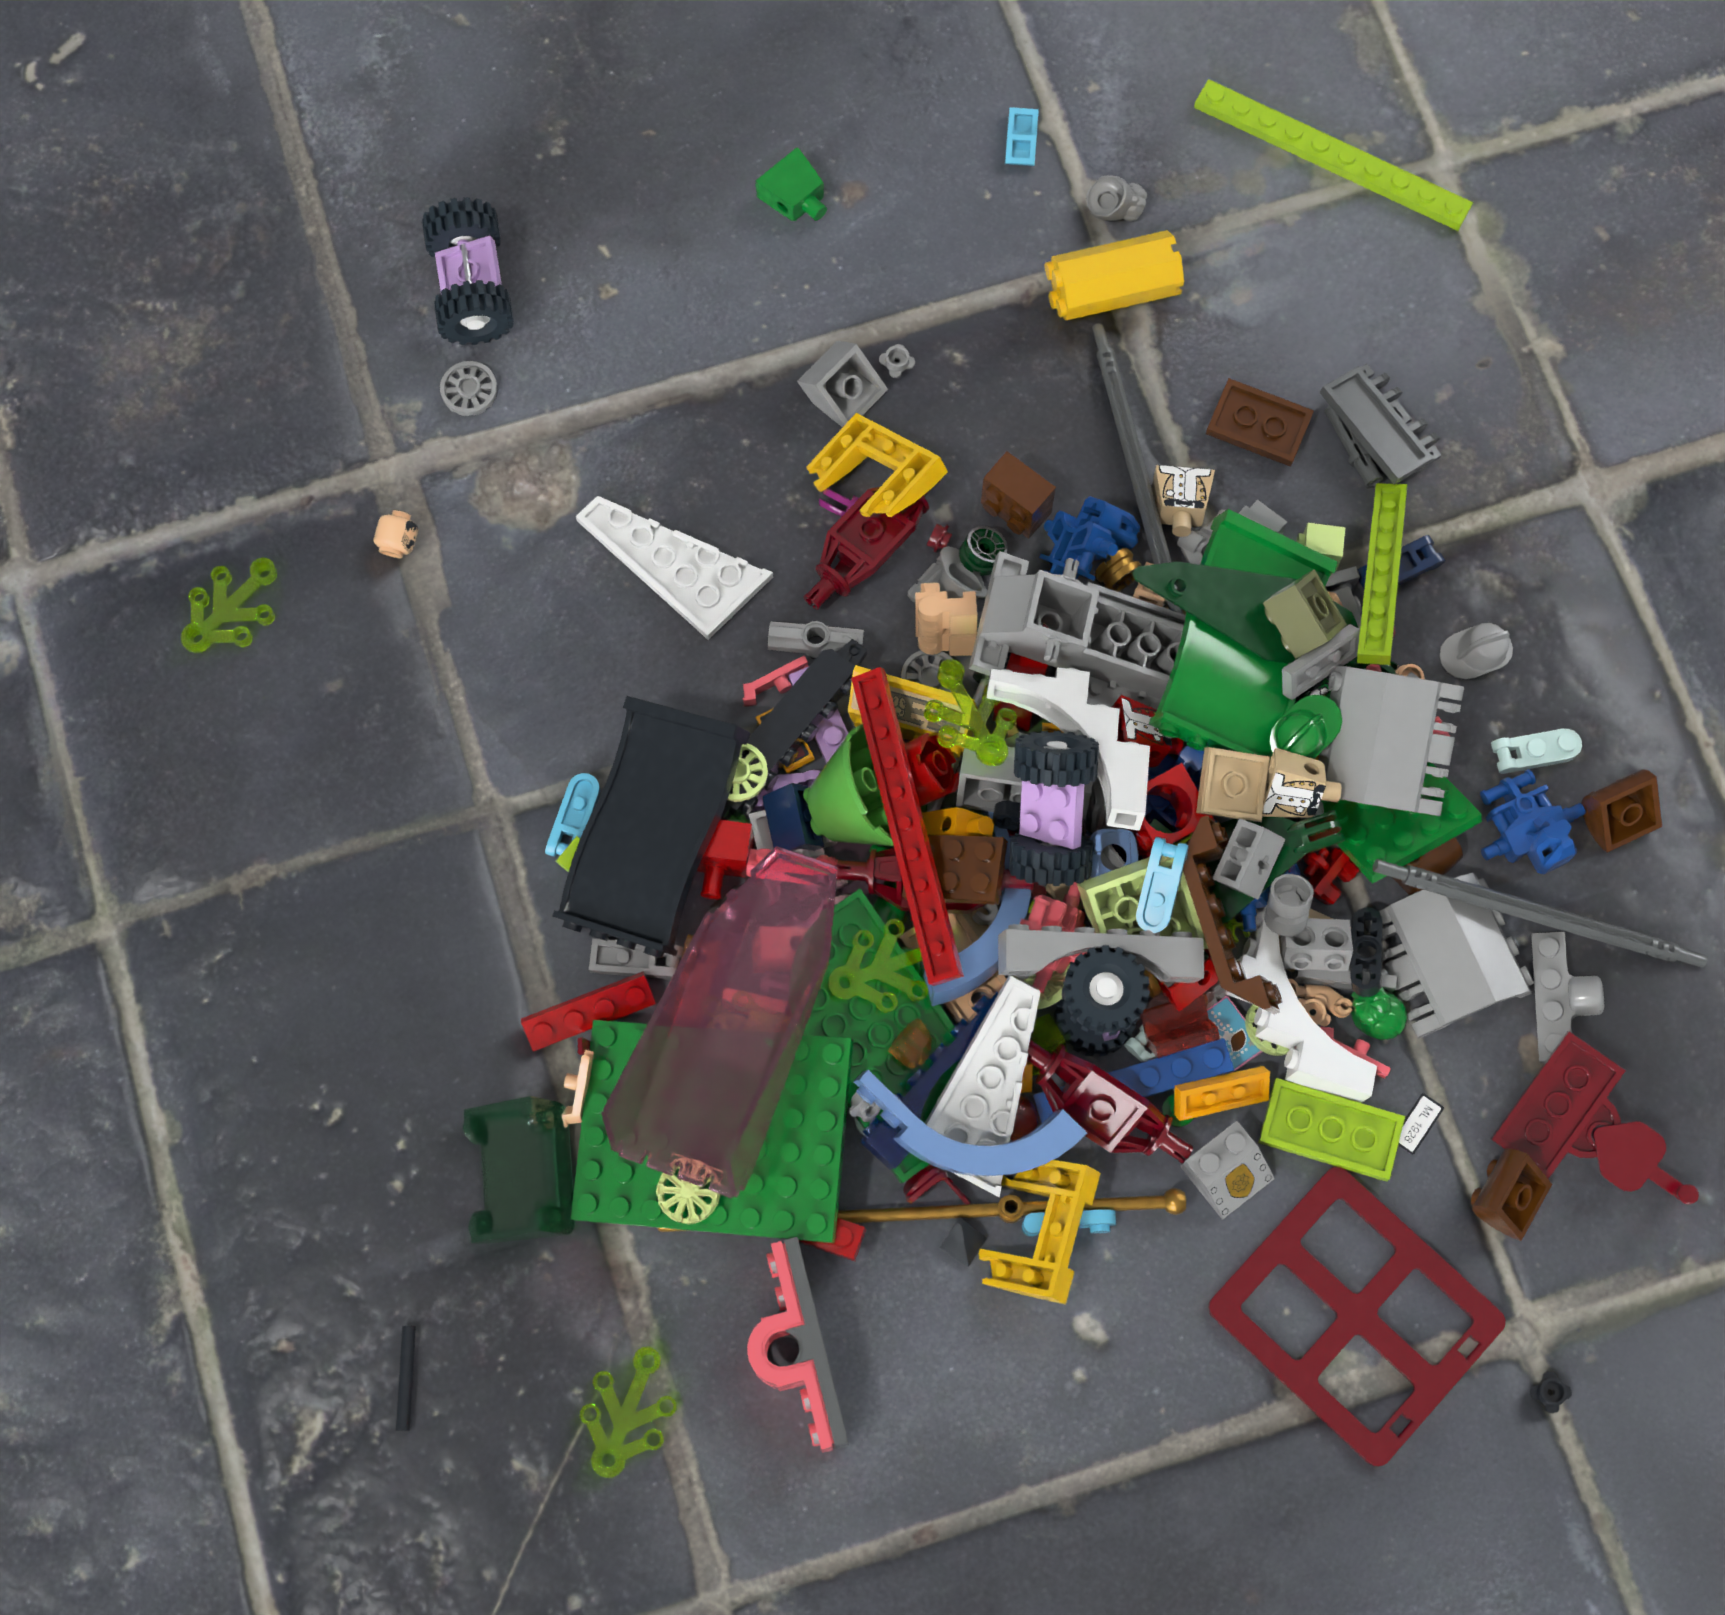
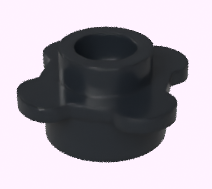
(1561, 1392)

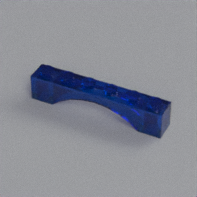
(881, 1134)

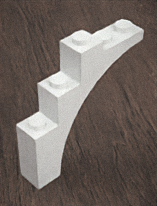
(1064, 703)
(1312, 1055)

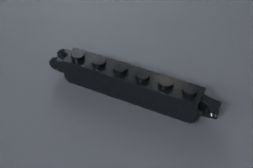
(798, 715)

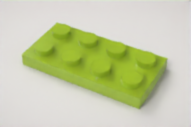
(1331, 1129)

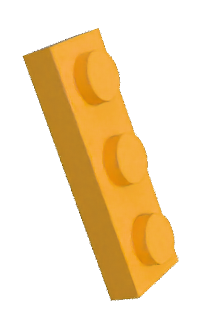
(1221, 1093)

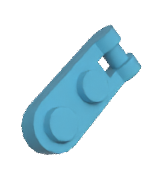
(574, 811)
(1160, 886)
(1097, 1220)

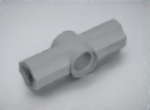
(795, 637)

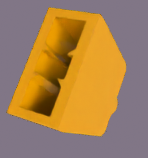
(958, 821)

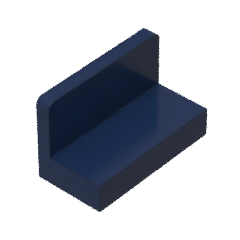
(790, 819)

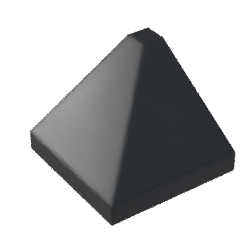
(963, 1242)

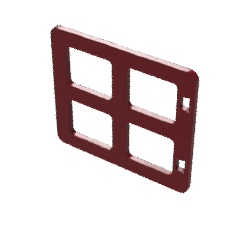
(1356, 1315)

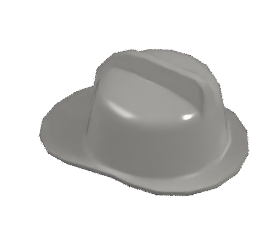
(956, 578)
(1476, 651)

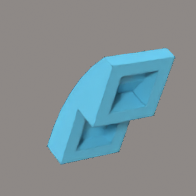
(1021, 136)

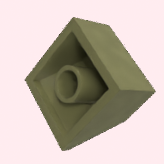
(1304, 614)

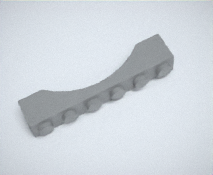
(1168, 958)

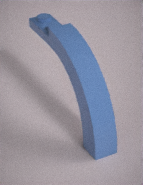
(981, 958)
(1035, 1149)

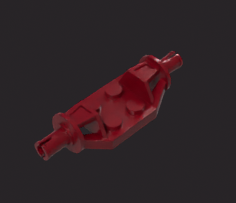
(861, 546)
(884, 866)
(1104, 1105)

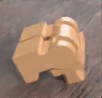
(945, 622)

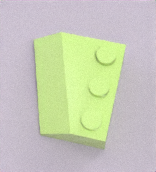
(1115, 895)

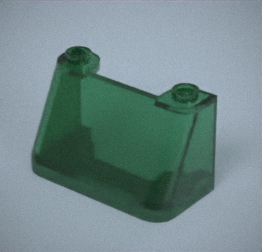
(523, 1170)

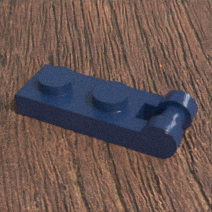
(1410, 563)

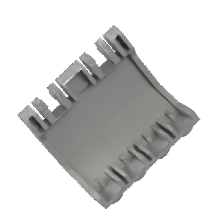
(1389, 738)
(1454, 954)

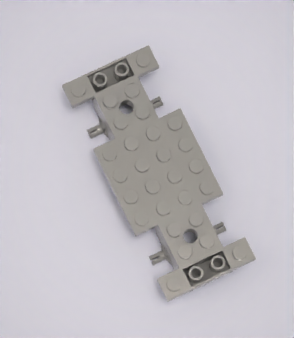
(1091, 628)

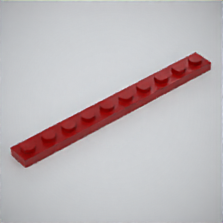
(907, 827)

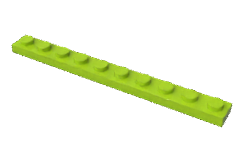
(1333, 155)

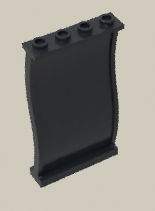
(651, 826)

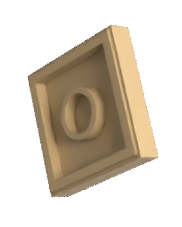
(1233, 784)

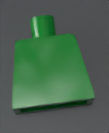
(793, 188)

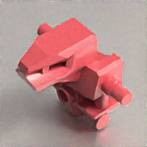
(1052, 912)

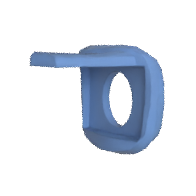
(1105, 837)

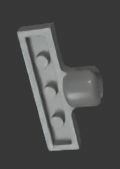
(1559, 994)

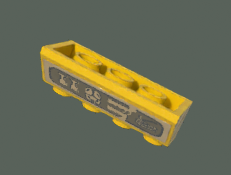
(909, 704)

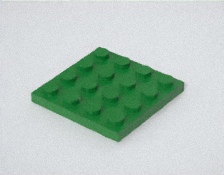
(1400, 834)

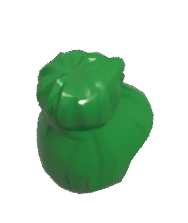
(1379, 1015)

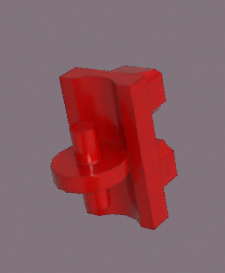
(1324, 868)

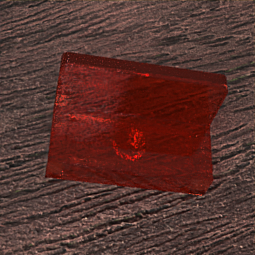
(1176, 1031)

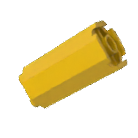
(1115, 275)

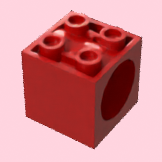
(1183, 795)

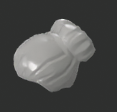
(1115, 199)

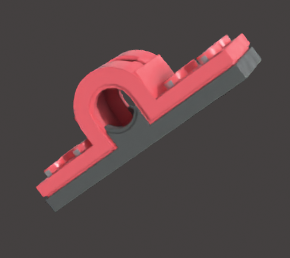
(802, 1326)

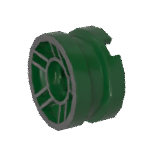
(981, 548)

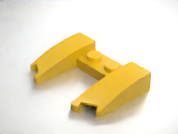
(913, 466)
(1048, 1273)

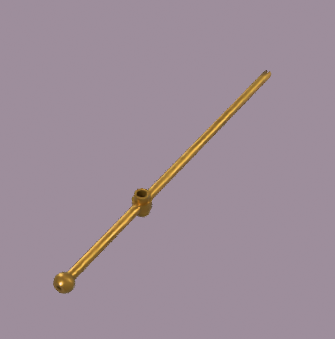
(1172, 1201)

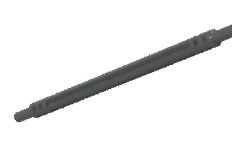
(1132, 451)
(1539, 913)

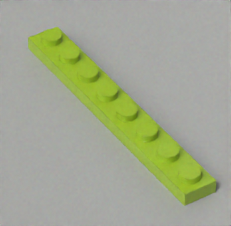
(1382, 574)

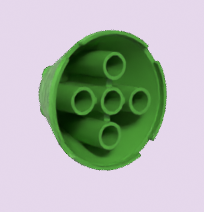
(847, 797)

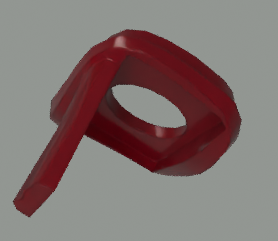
(927, 1178)

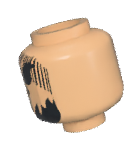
(395, 534)

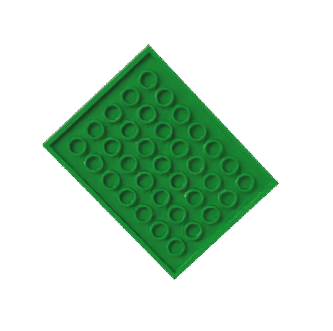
(796, 1172)

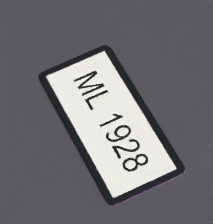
(1419, 1123)

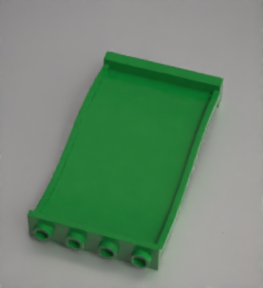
(1218, 688)

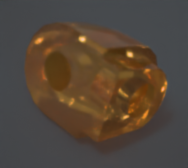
(912, 1044)

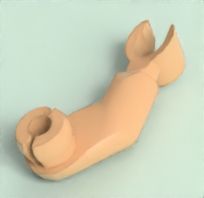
(1336, 1003)

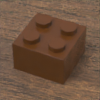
(1017, 495)

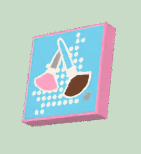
(1232, 1028)

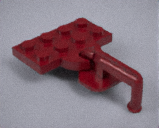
(1567, 1105)

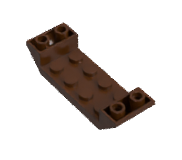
(1205, 846)

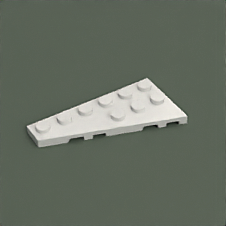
(682, 570)
(987, 1083)

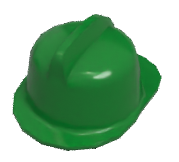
(1307, 726)

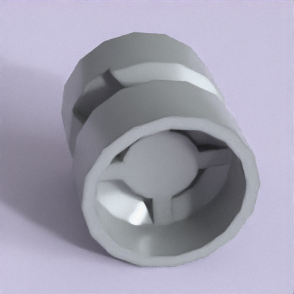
(1288, 905)

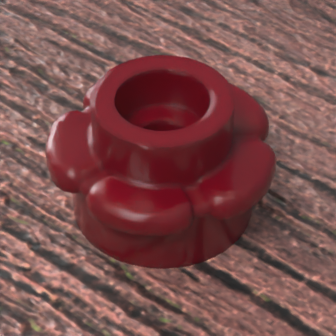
(939, 537)

